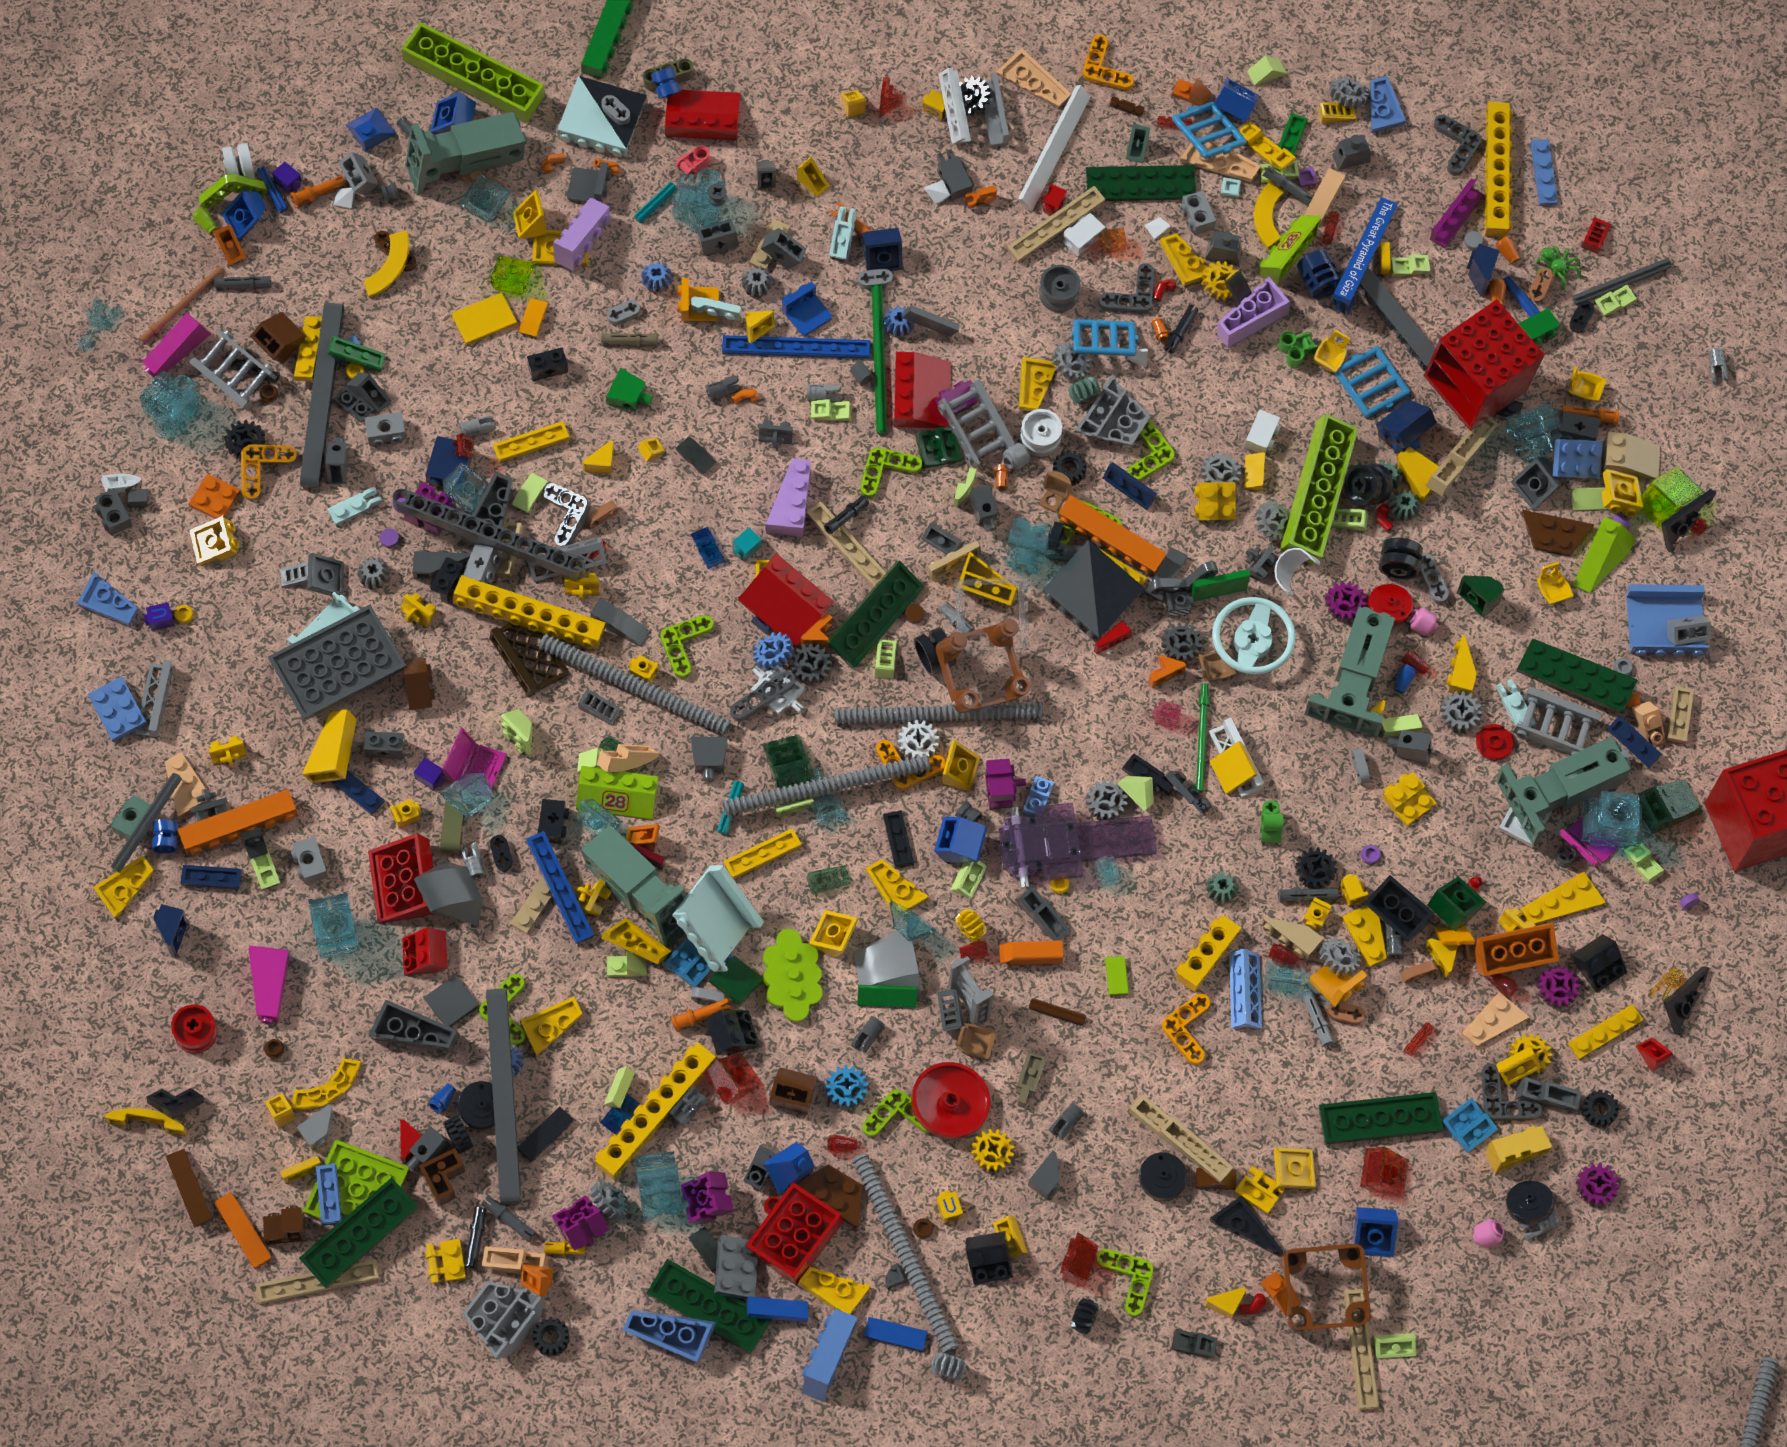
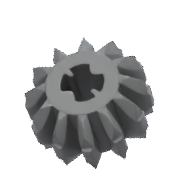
(750, 285)
(375, 578)
(948, 1366)

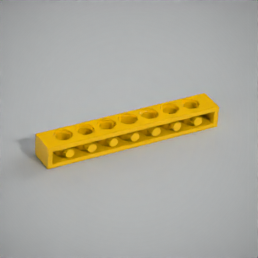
(1496, 113)
(525, 605)
(614, 1166)

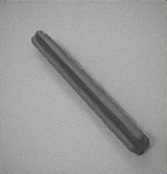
(1622, 281)
(146, 822)

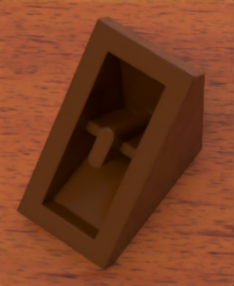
(1206, 1181)

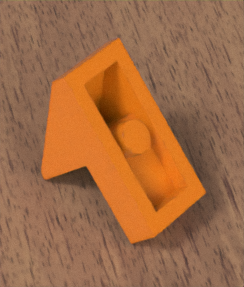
(1194, 93)
(229, 244)
(817, 632)
(1170, 669)
(644, 836)
(537, 1278)
(1275, 1287)

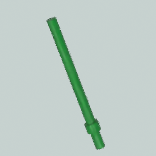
(1203, 703)

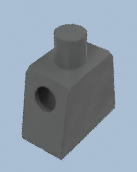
(1352, 152)
(1224, 248)
(337, 455)
(982, 500)
(1412, 746)
(709, 755)
(429, 1141)

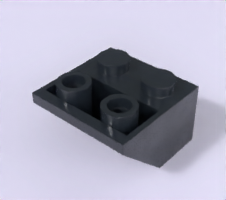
(1600, 962)
(732, 1032)
(989, 1257)

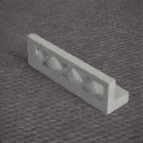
(995, 115)
(576, 549)
(159, 700)

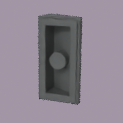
(941, 539)

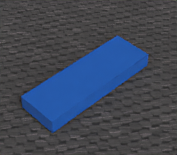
(777, 1309)
(895, 1334)

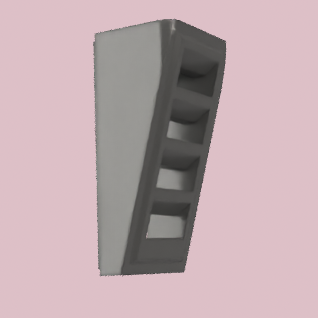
(596, 712)
(943, 1011)

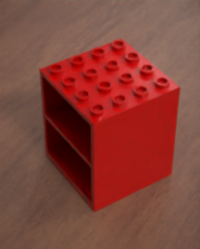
(1483, 365)
(1751, 810)

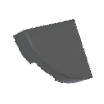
(894, 1277)

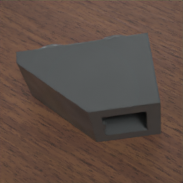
(757, 1172)

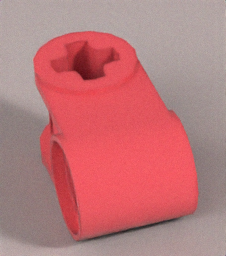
(692, 163)

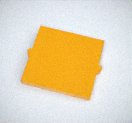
(1450, 937)

